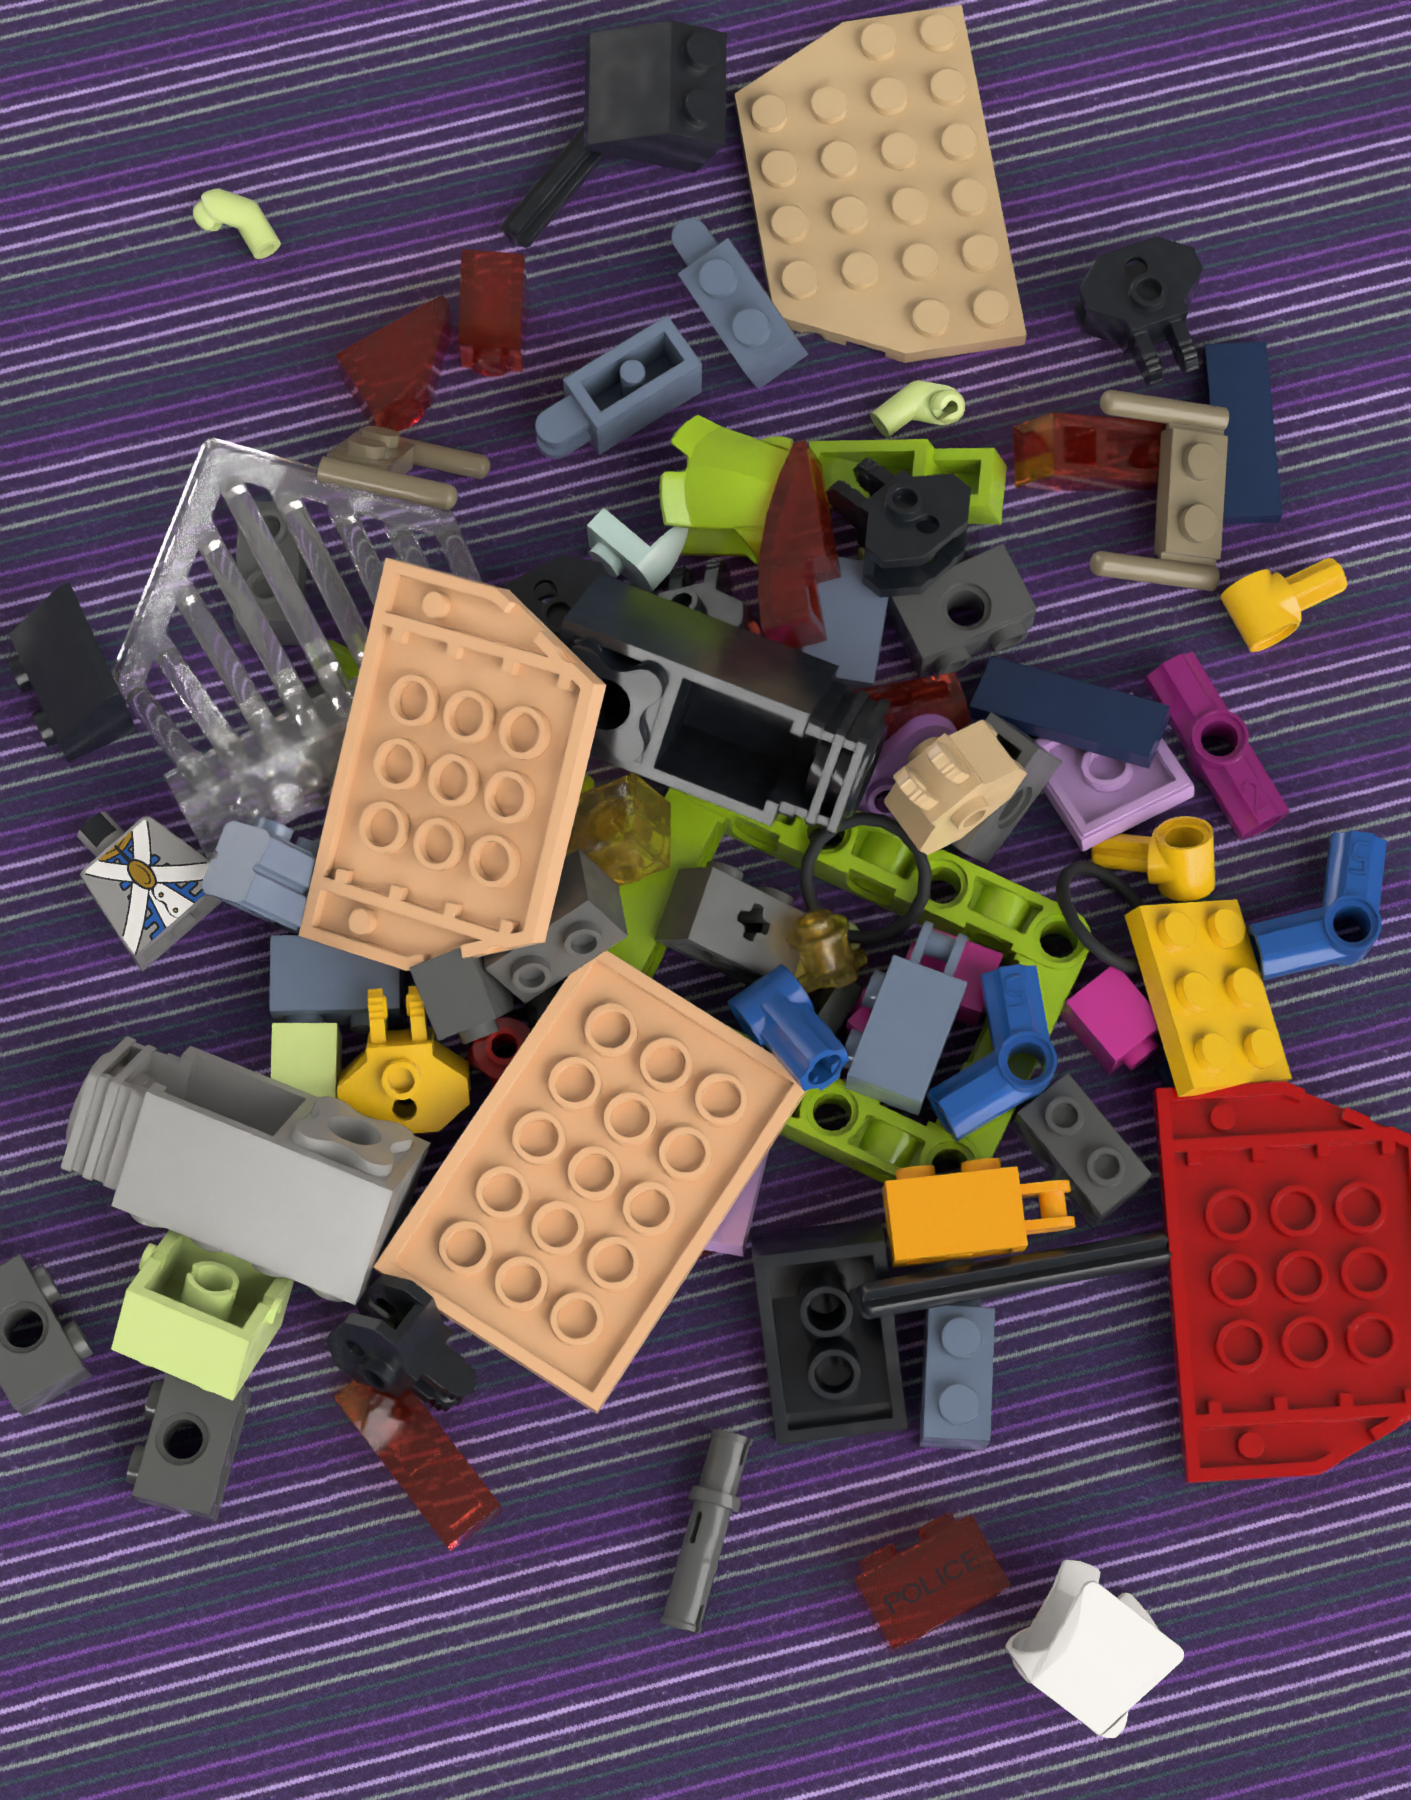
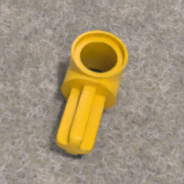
(1270, 606)
(1175, 857)

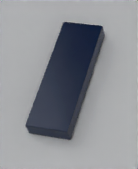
(1240, 381)
(1071, 711)

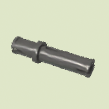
(706, 1530)

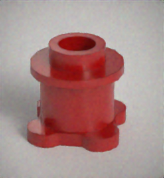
(482, 1055)

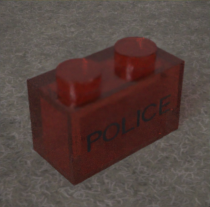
(928, 1582)

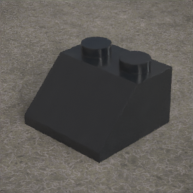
(656, 94)
(69, 677)

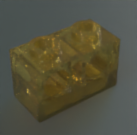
(623, 829)

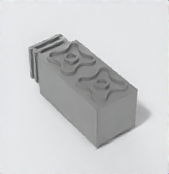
(245, 1164)

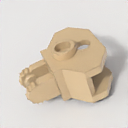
(952, 785)

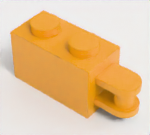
(966, 1212)

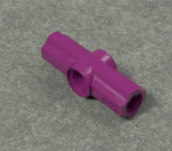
(1234, 780)

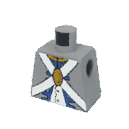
(145, 884)

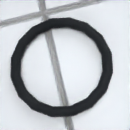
(921, 861)
(1076, 924)

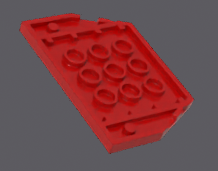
(1284, 1278)

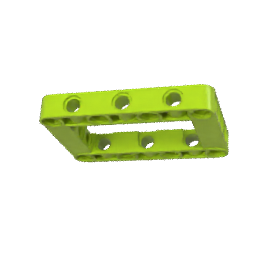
(884, 872)

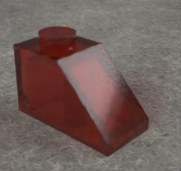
(493, 311)
(399, 366)

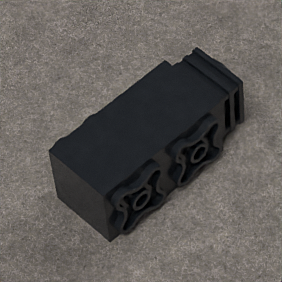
(723, 709)

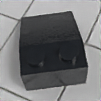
(824, 1360)

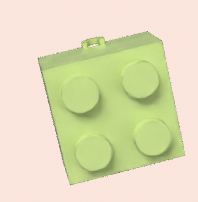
(200, 1314)

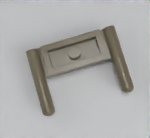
(378, 462)
(1187, 495)

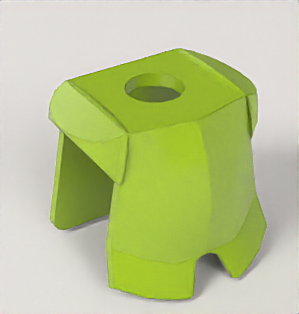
(722, 489)

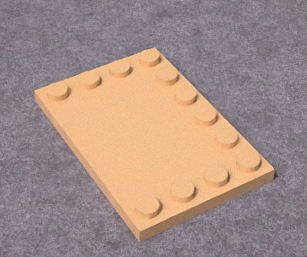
(593, 1177)

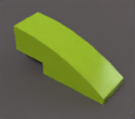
(977, 467)

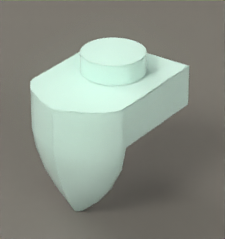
(628, 554)

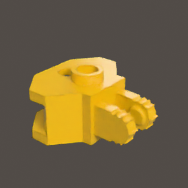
(404, 1067)

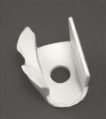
(1093, 1650)

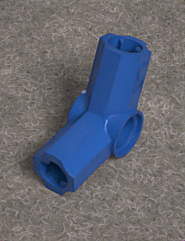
(1350, 892)
(783, 1021)
(1015, 1027)

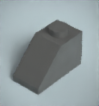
(461, 996)

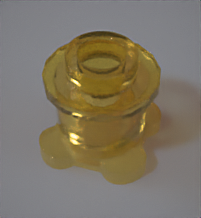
(825, 950)

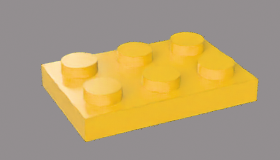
(1207, 995)

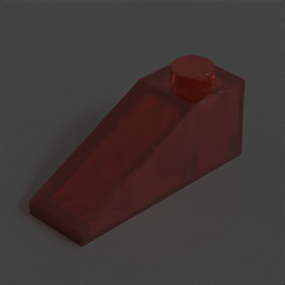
(1087, 453)

